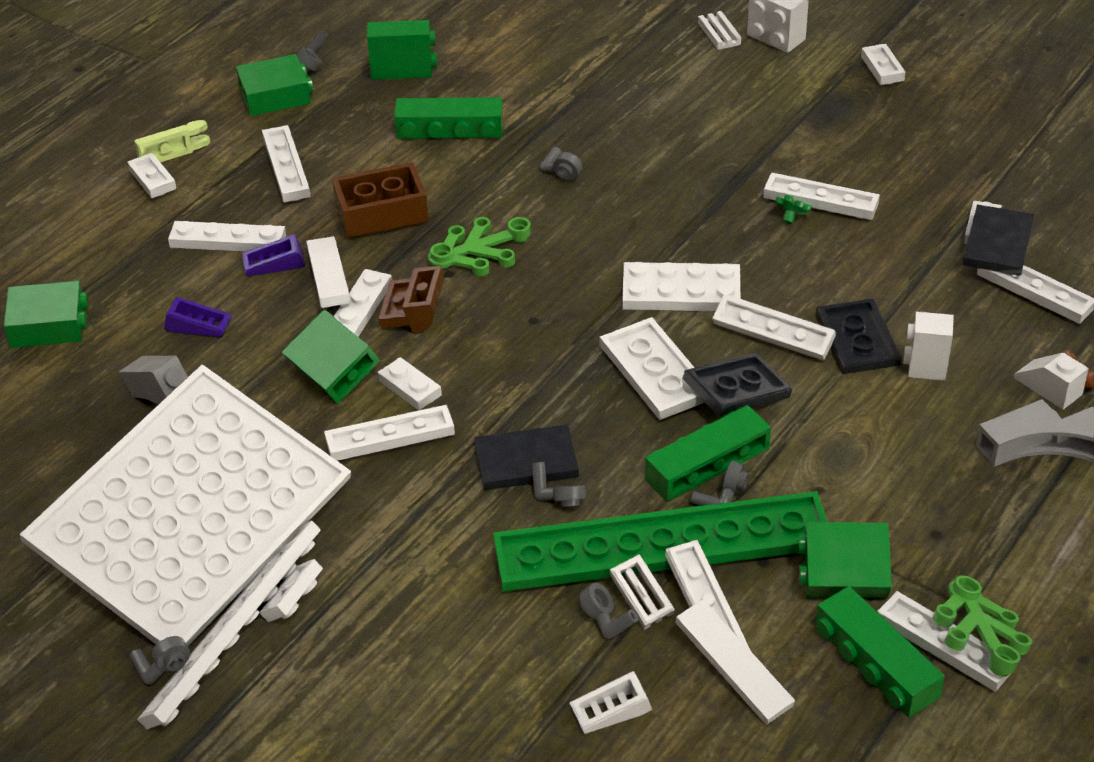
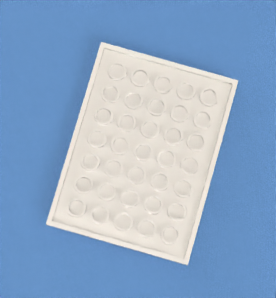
(186, 508)

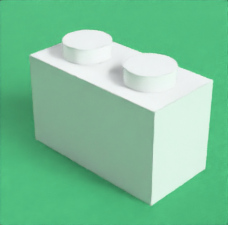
(930, 345)

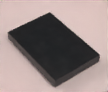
(998, 240)
(861, 336)
(737, 383)
(509, 456)

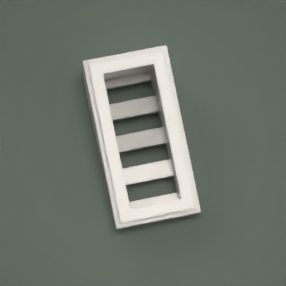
(626, 710)

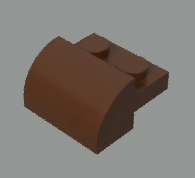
(412, 299)

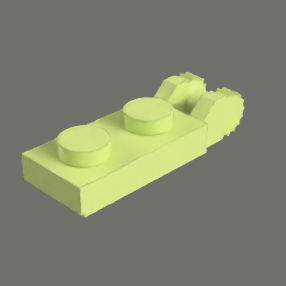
(174, 141)

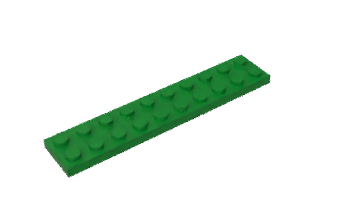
(595, 546)

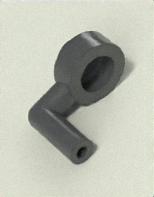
(308, 55)
(562, 163)
(735, 479)
(566, 494)
(598, 604)
(168, 655)

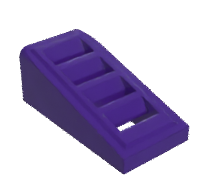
(282, 255)
(188, 318)

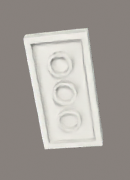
(678, 285)
(652, 366)

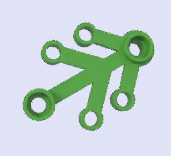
(447, 254)
(967, 593)

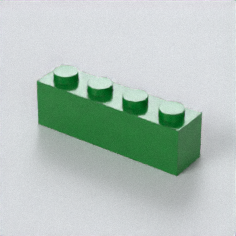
(448, 118)
(707, 453)
(879, 652)

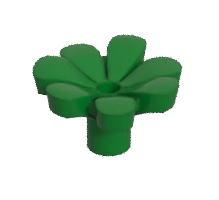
(792, 208)

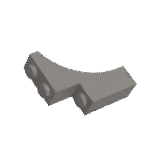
(153, 377)
(1037, 431)

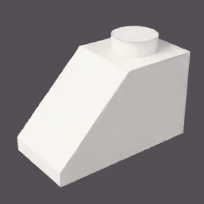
(1055, 378)

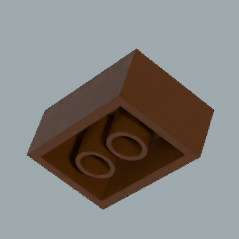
(380, 199)

